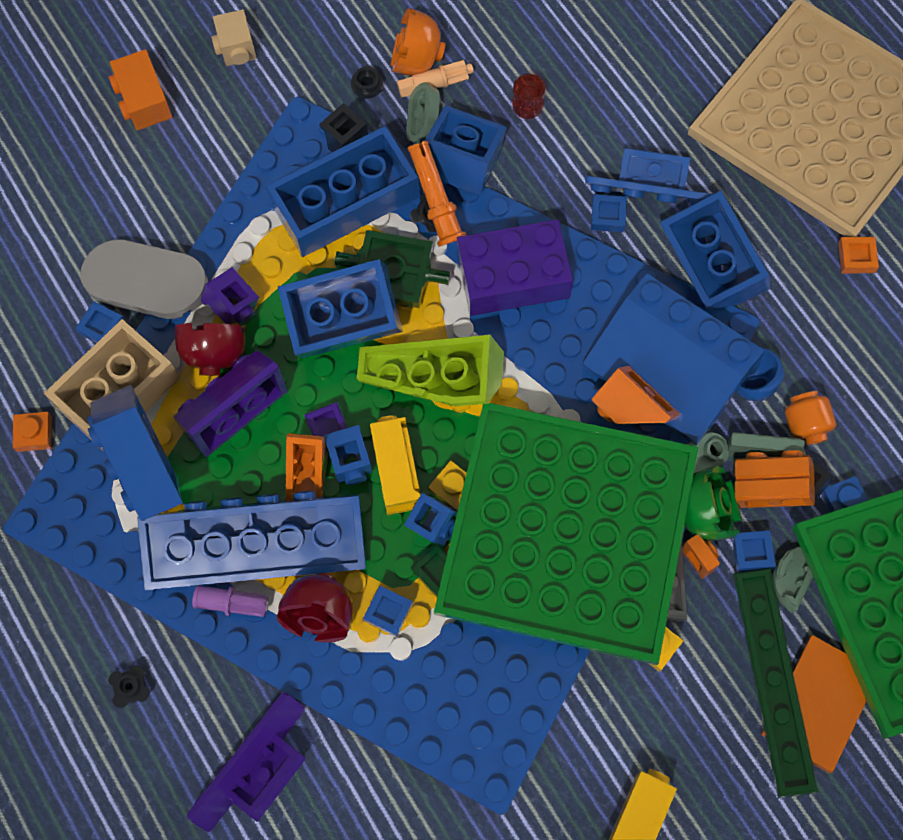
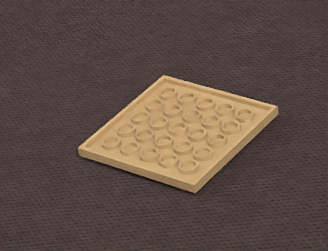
(814, 118)

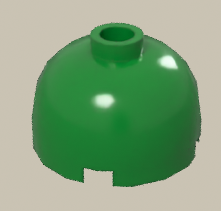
(712, 506)

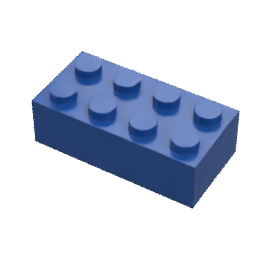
(344, 191)

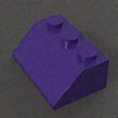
(231, 402)

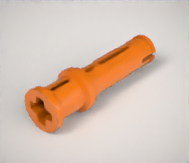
(441, 210)

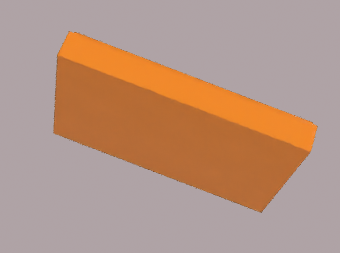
(827, 699)

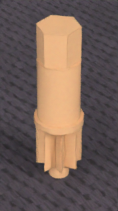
(437, 77)

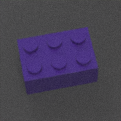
(514, 267)

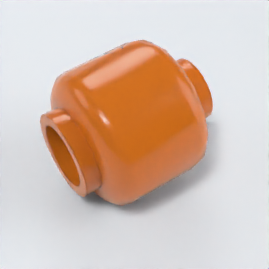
(810, 417)

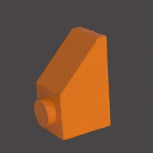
(631, 400)

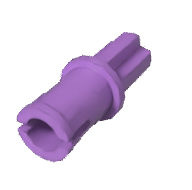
(230, 601)

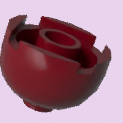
(210, 346)
(317, 607)

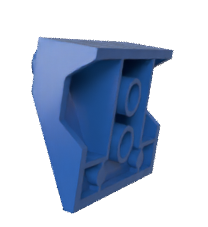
(678, 352)

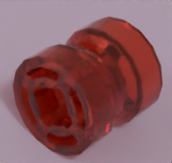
(528, 96)

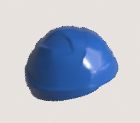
(765, 380)

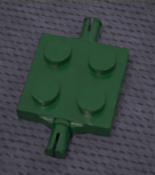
(406, 263)

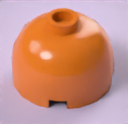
(416, 44)

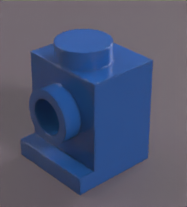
(347, 444)
(438, 523)

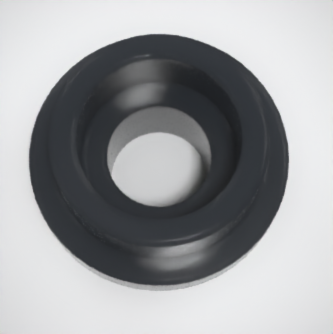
(366, 75)

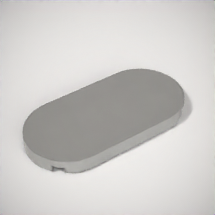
(144, 278)

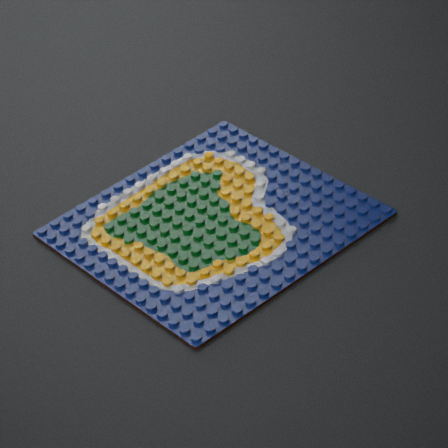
(443, 692)

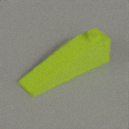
(439, 370)

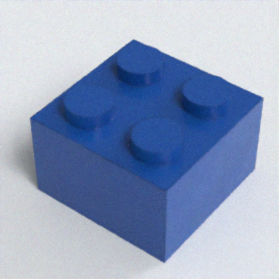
(465, 148)

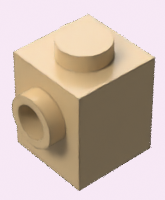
(233, 38)

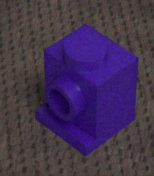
(230, 298)

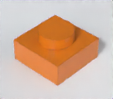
(858, 255)
(32, 431)
(701, 555)

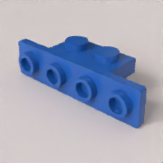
(650, 174)

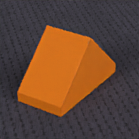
(305, 464)

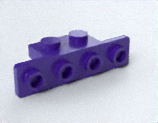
(255, 770)

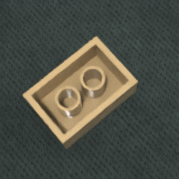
(110, 365)

